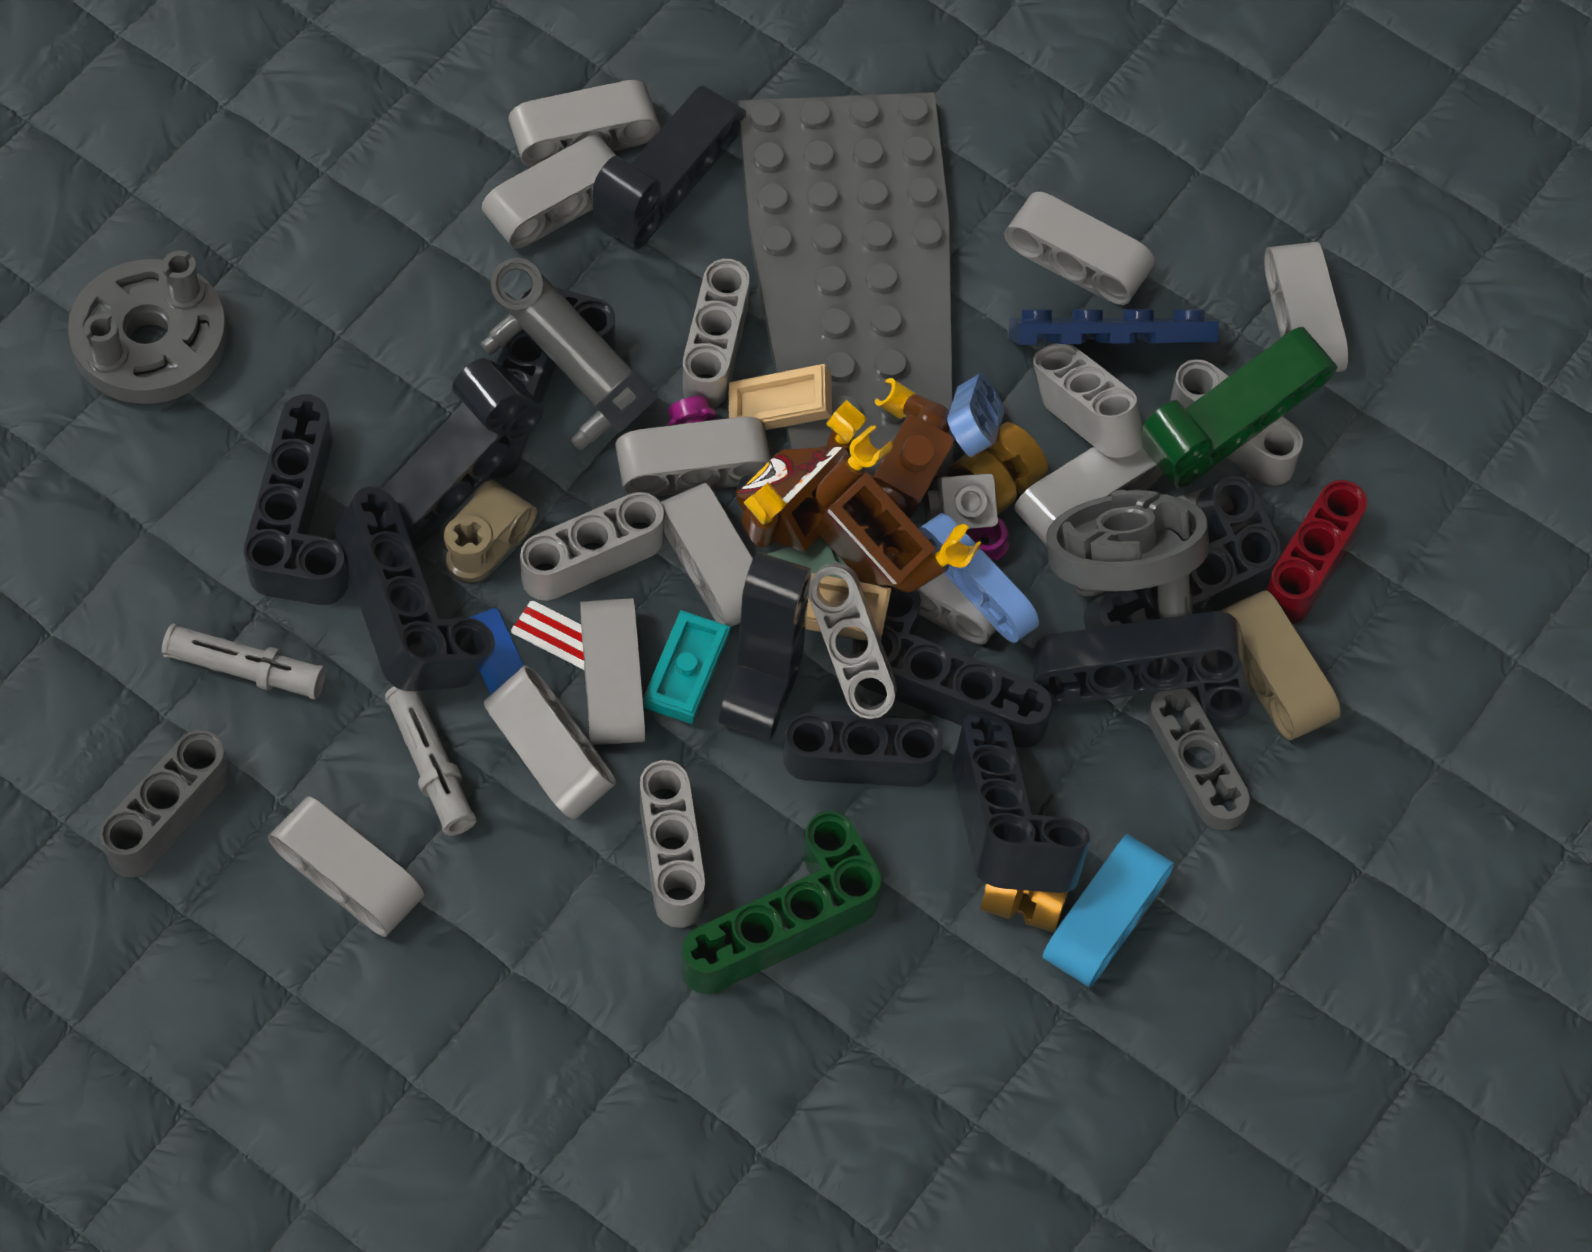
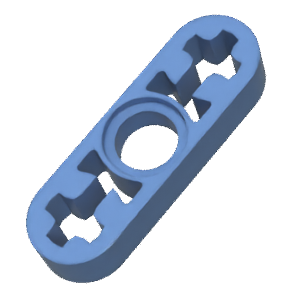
(975, 415)
(986, 585)

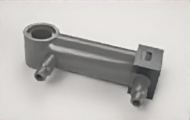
(574, 348)

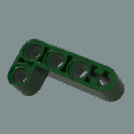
(1240, 407)
(775, 915)

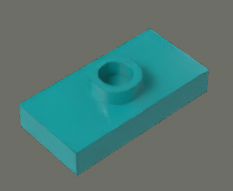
(686, 667)

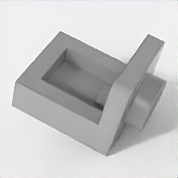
(964, 499)

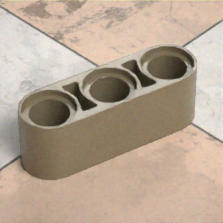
(1283, 668)

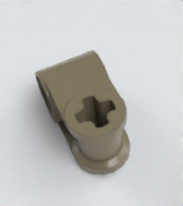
(486, 531)

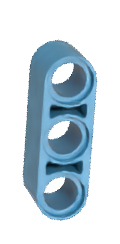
(1108, 910)

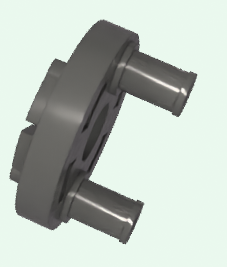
(140, 295)
(1131, 545)

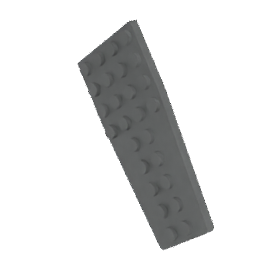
(852, 249)

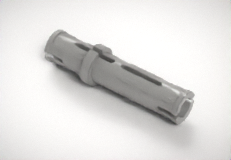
(265, 667)
(445, 795)

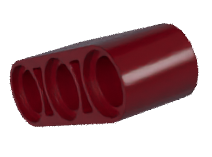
(1322, 532)

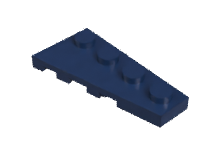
(1186, 326)

